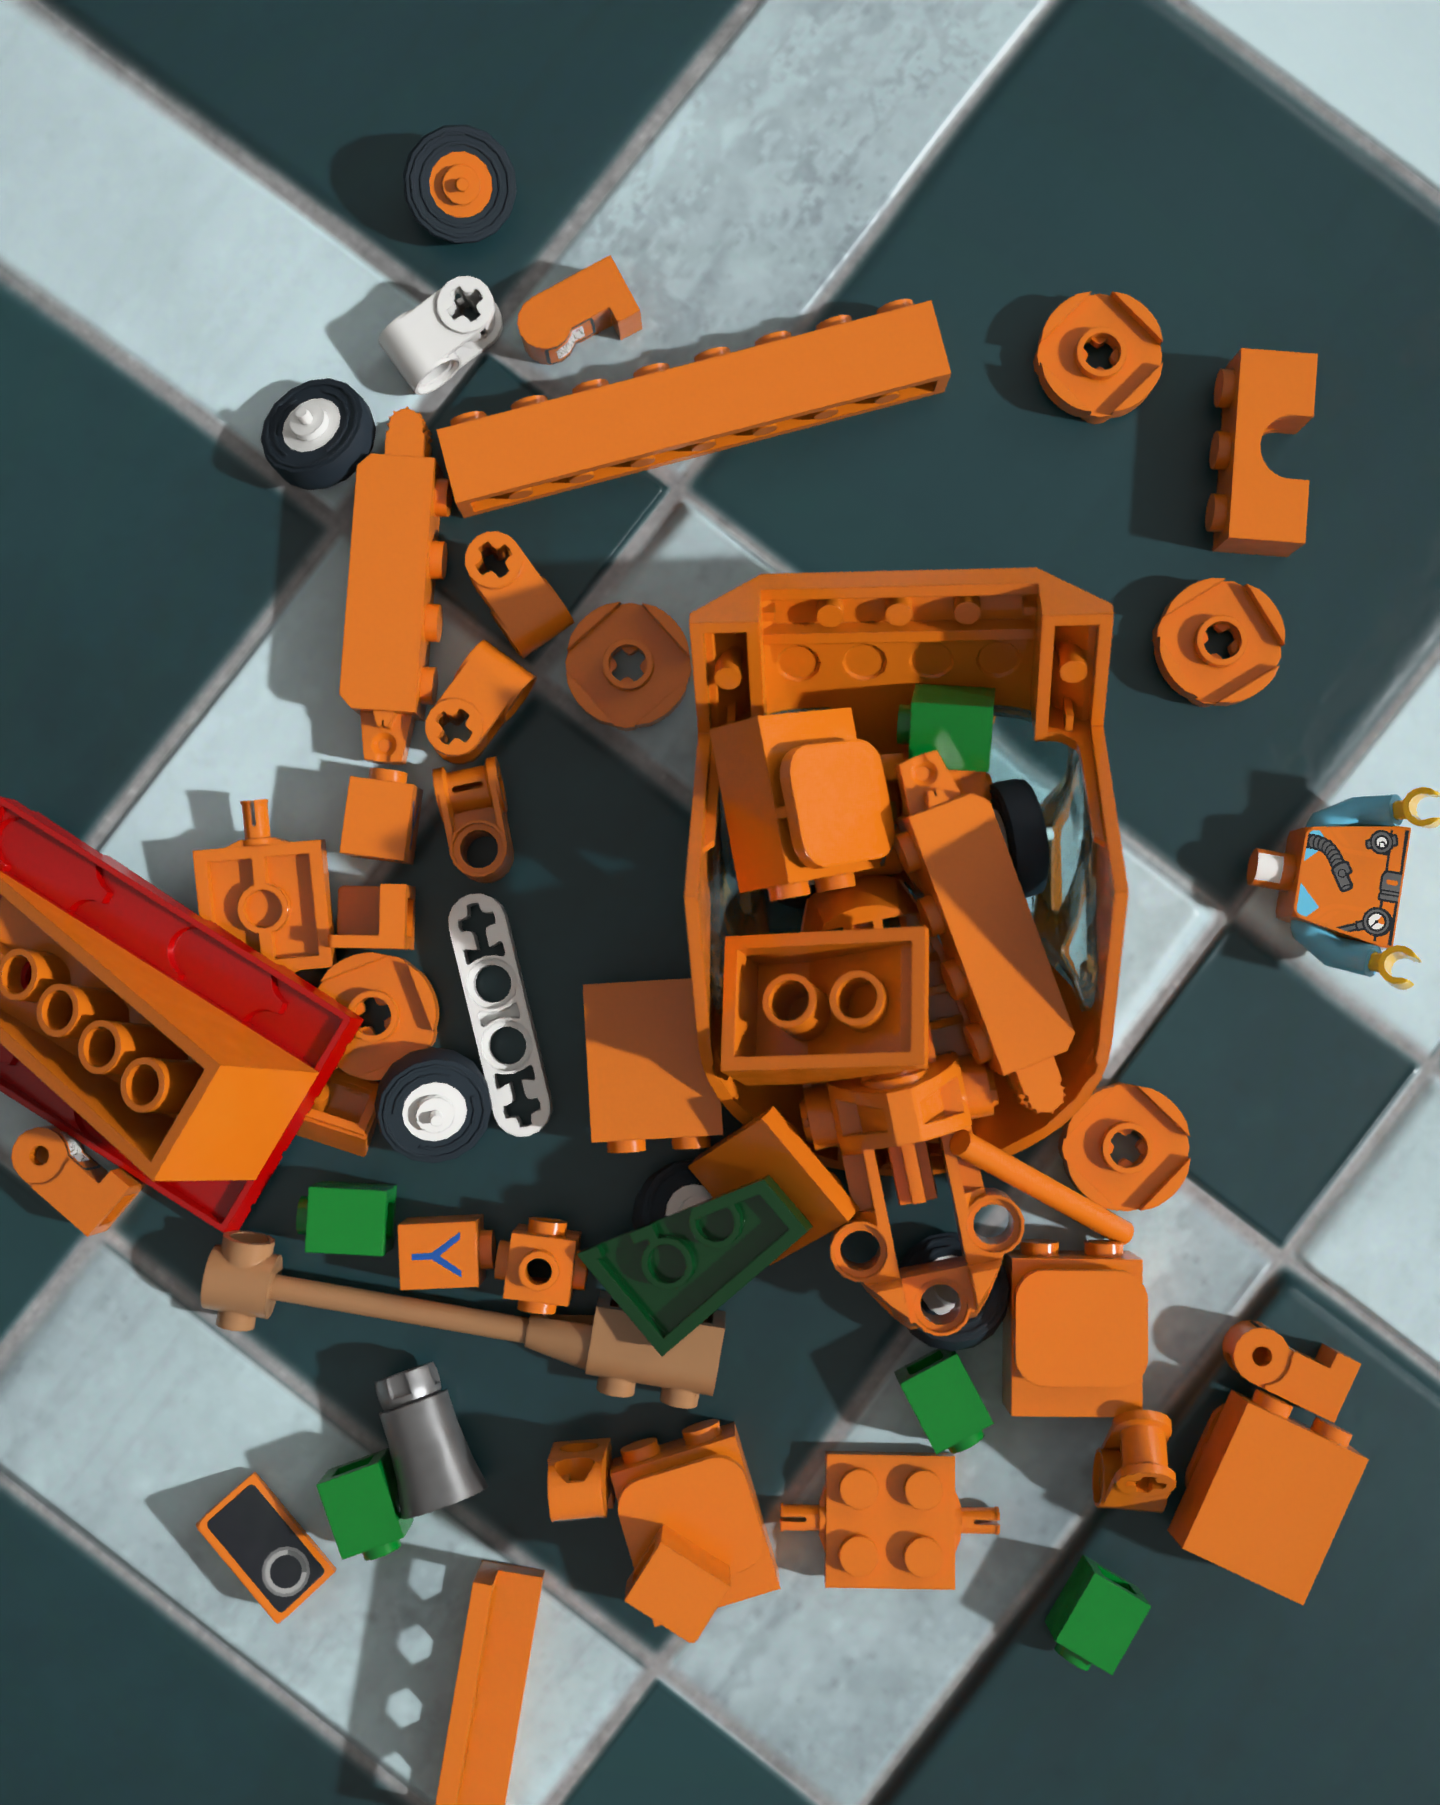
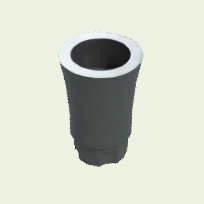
(426, 1442)

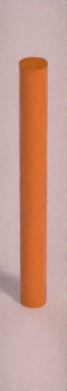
(1040, 1186)

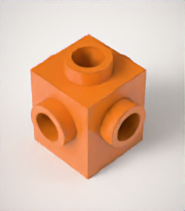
(549, 1241)

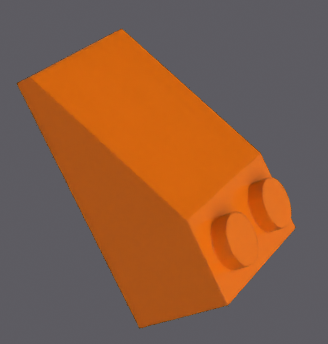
(825, 1005)

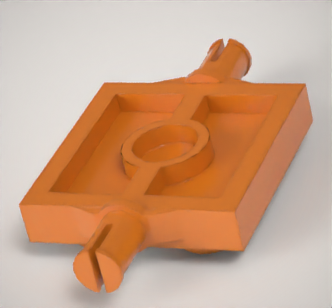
(269, 893)
(889, 1520)

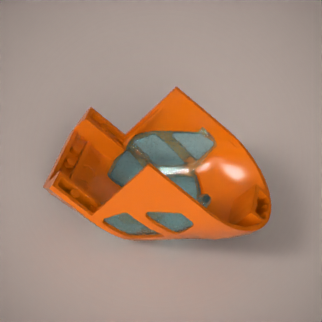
(864, 646)

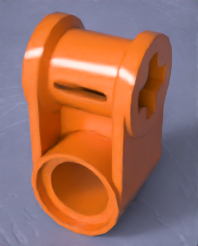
(522, 599)
(483, 692)
(474, 807)
(1133, 1463)

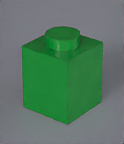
(952, 721)
(348, 1218)
(944, 1401)
(364, 1506)
(1096, 1616)

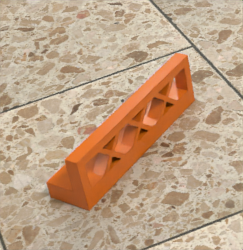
(490, 1685)

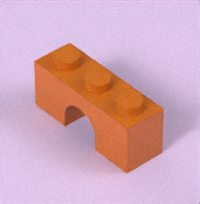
(1253, 505)

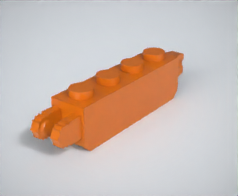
(393, 588)
(984, 930)

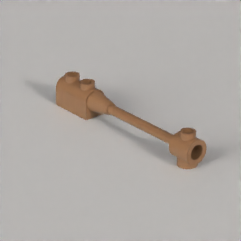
(247, 1280)

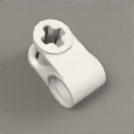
(435, 337)

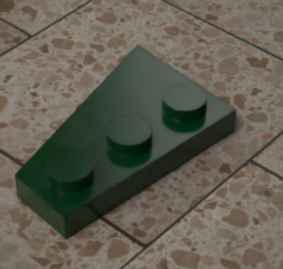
(696, 1259)

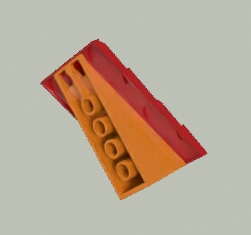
(152, 1025)

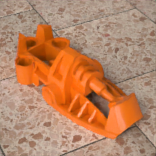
(901, 1115)

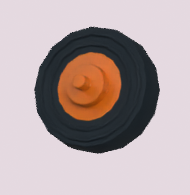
(459, 184)

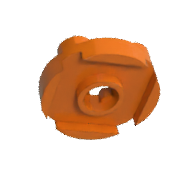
(1097, 320)
(1224, 606)
(630, 629)
(391, 983)
(1162, 1148)

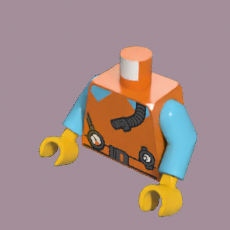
(1346, 881)

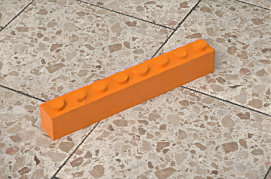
(694, 407)

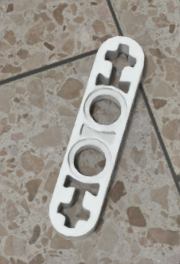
(490, 1017)

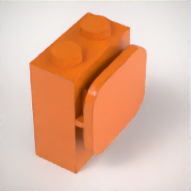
(802, 801)
(647, 1067)
(1074, 1330)
(702, 1493)
(1267, 1493)

